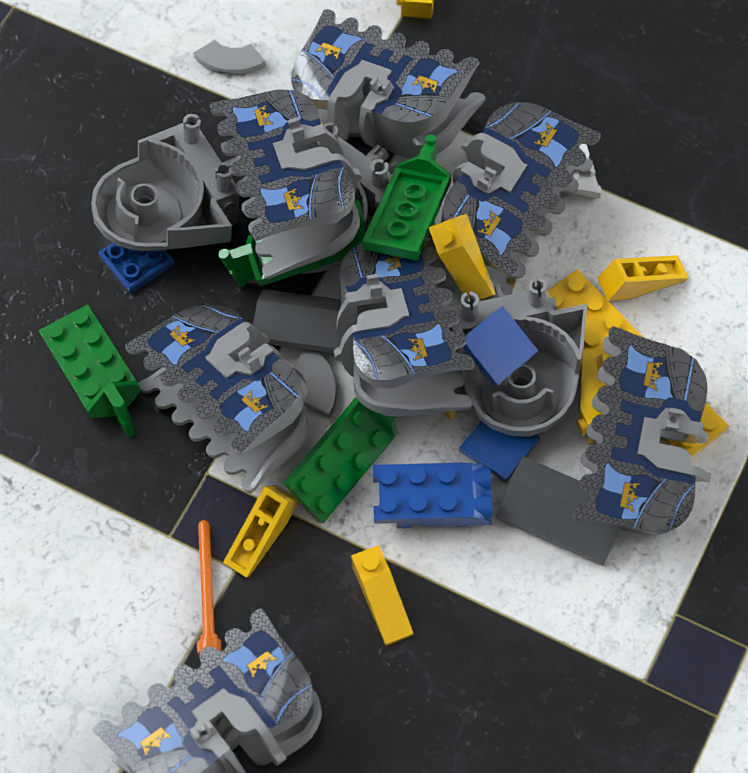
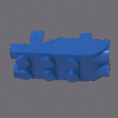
(433, 494)

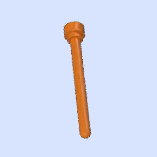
(208, 637)

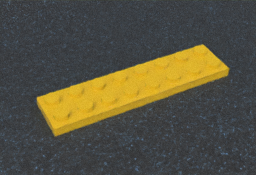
(600, 317)

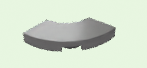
(231, 60)
(319, 382)

